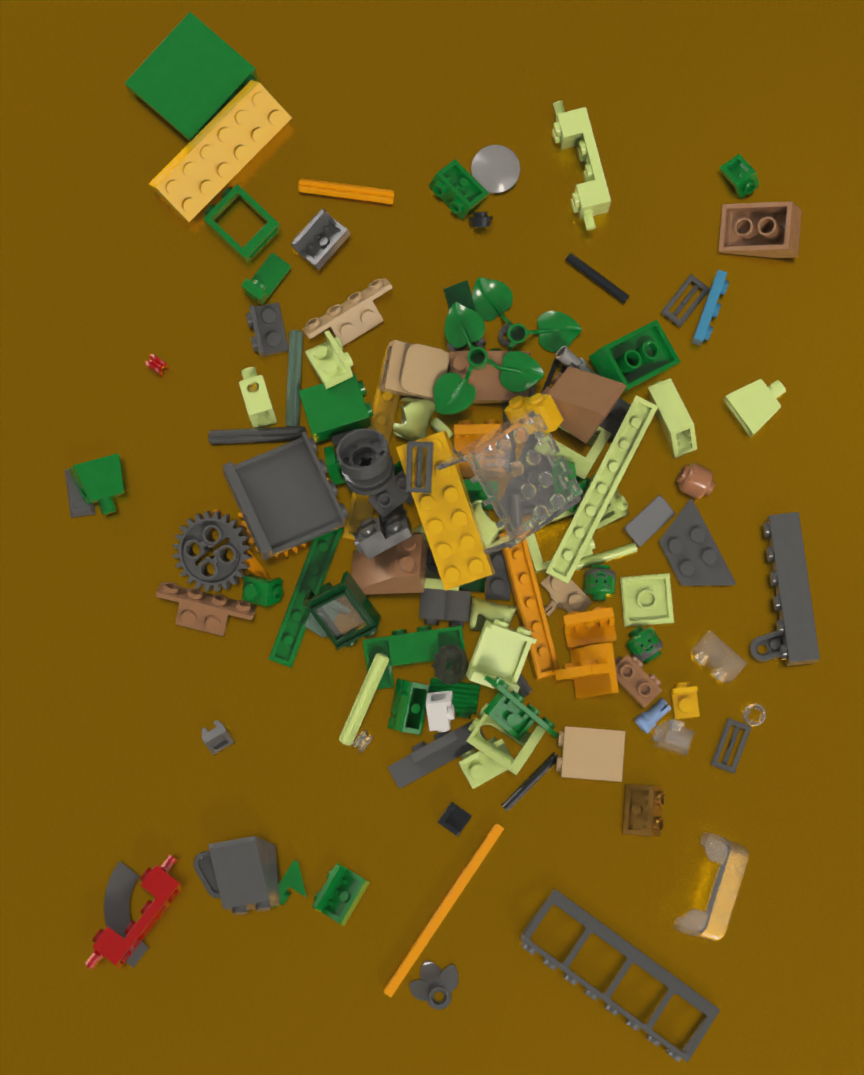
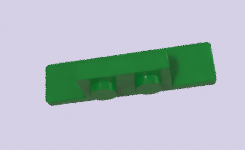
(512, 714)

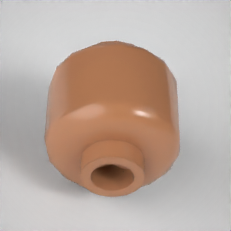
(695, 480)

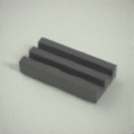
(673, 316)
(429, 471)
(723, 765)

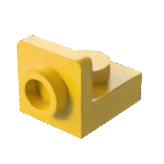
(685, 701)

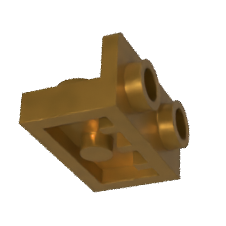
(643, 810)

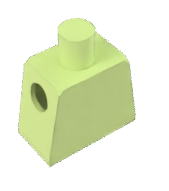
(257, 399)
(755, 404)

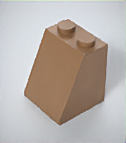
(583, 400)

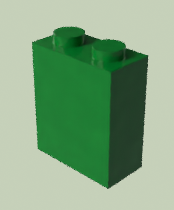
(336, 408)

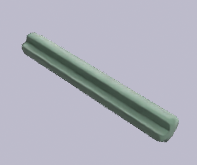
(294, 378)

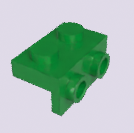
(340, 894)

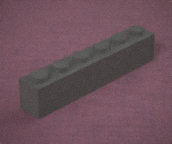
(792, 589)

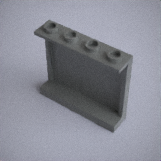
(285, 496)

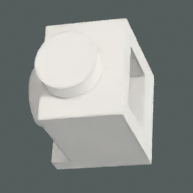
(440, 710)

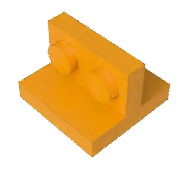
(592, 670)

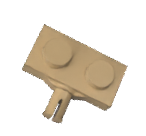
(565, 596)

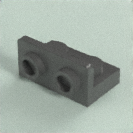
(268, 329)

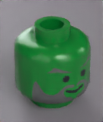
(599, 582)
(644, 644)

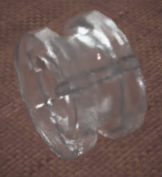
(761, 718)
(362, 741)

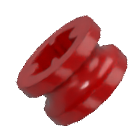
(155, 364)

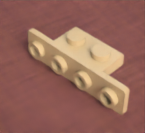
(353, 316)

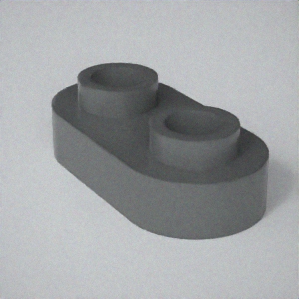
(772, 643)

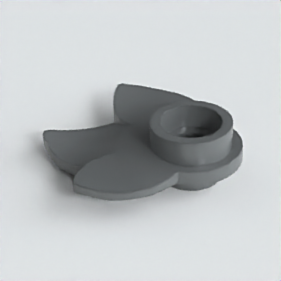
(433, 981)

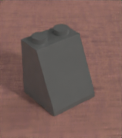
(246, 874)

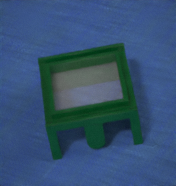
(343, 612)

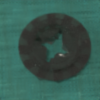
(458, 666)

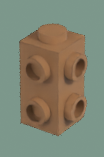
(636, 681)

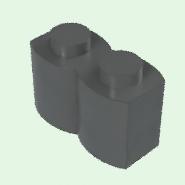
(445, 606)

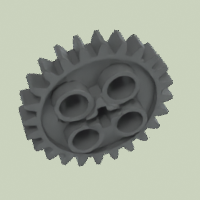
(200, 533)

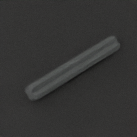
(255, 435)

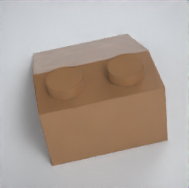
(761, 229)
(486, 380)
(393, 570)

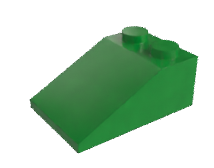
(636, 356)

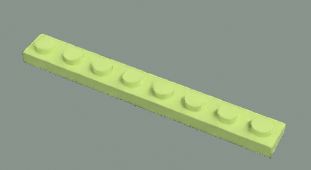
(601, 489)

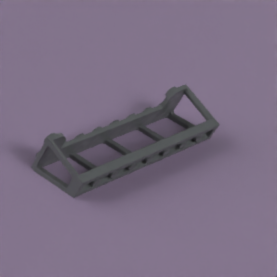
(633, 955)

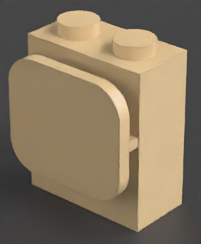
(413, 369)
(591, 754)

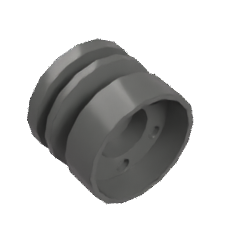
(366, 461)

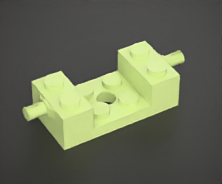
(573, 130)

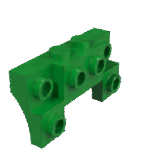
(410, 648)

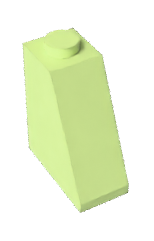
(673, 417)

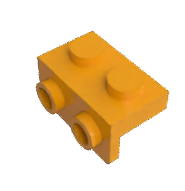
(589, 627)

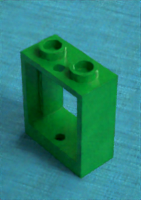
(259, 240)

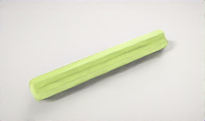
(364, 699)

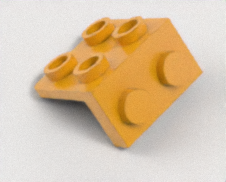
(466, 434)

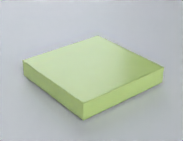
(646, 600)

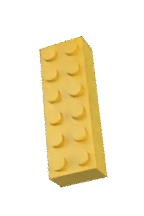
(220, 150)
(448, 517)

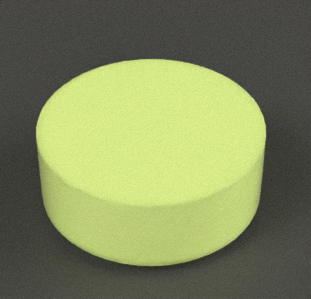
(439, 426)

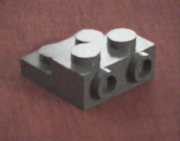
(376, 537)

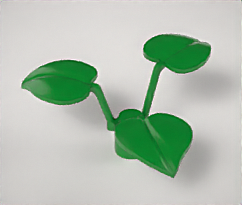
(555, 327)
(451, 391)

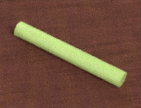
(607, 555)

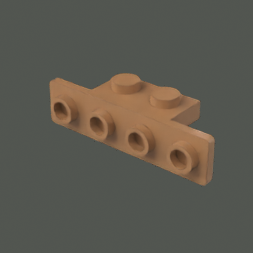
(204, 610)

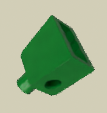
(99, 481)

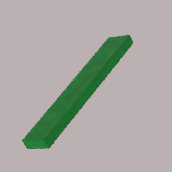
(311, 578)

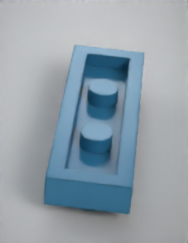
(711, 308)

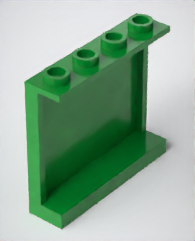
(191, 76)

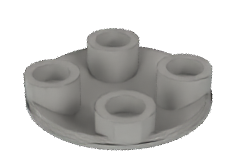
(496, 168)

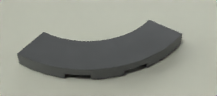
(118, 905)

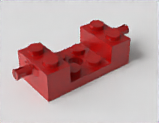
(117, 949)

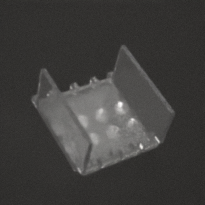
(520, 477)

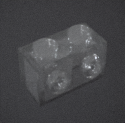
(718, 656)
(673, 737)

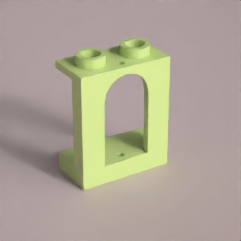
(528, 742)

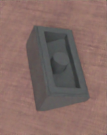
(649, 521)

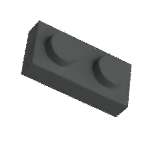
(498, 584)

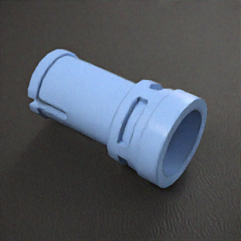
(647, 719)

